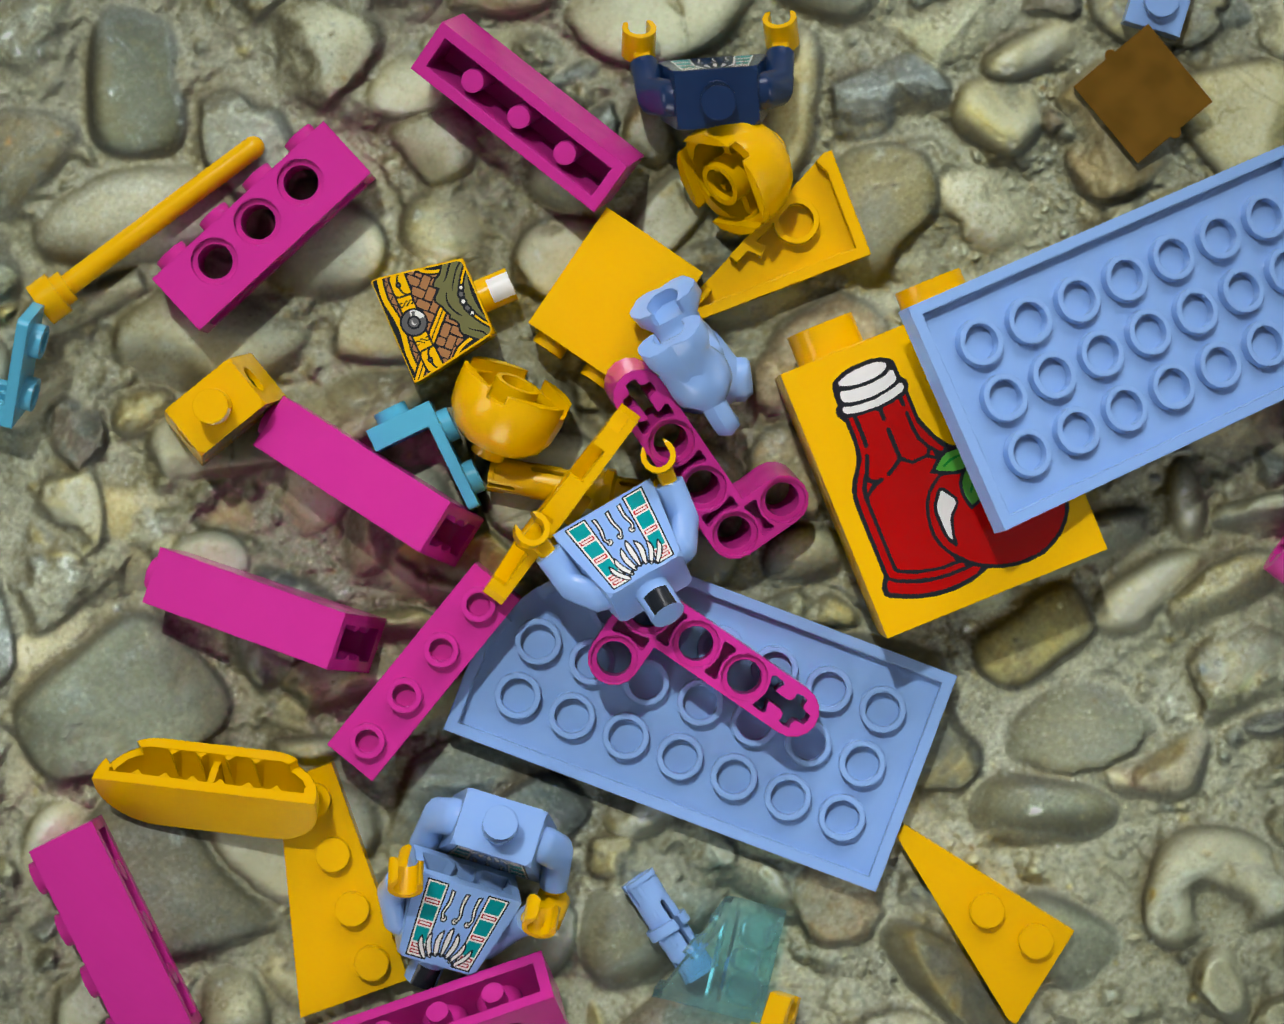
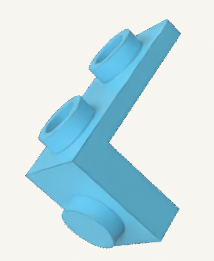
(21, 388)
(400, 424)

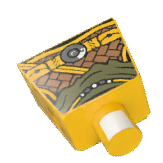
(441, 313)
(223, 406)

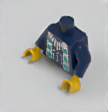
(713, 89)

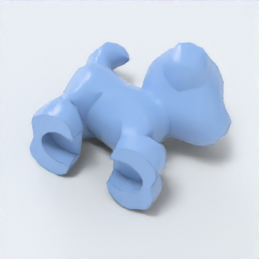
(690, 355)

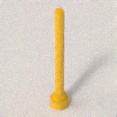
(60, 290)

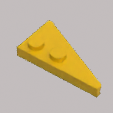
(802, 240)
(565, 502)
(1000, 930)

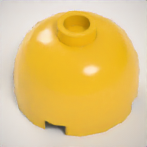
(738, 173)
(505, 411)

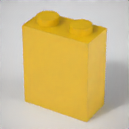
(597, 290)

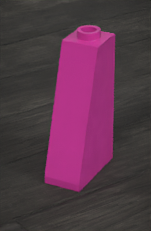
(367, 482)
(263, 611)

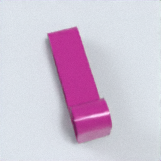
(720, 497)
(709, 668)

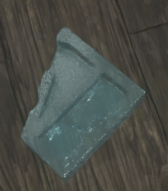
(729, 961)

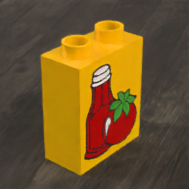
(900, 481)

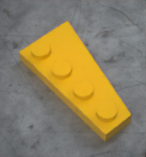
(336, 908)

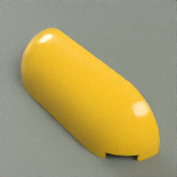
(211, 788)

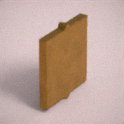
(1143, 93)

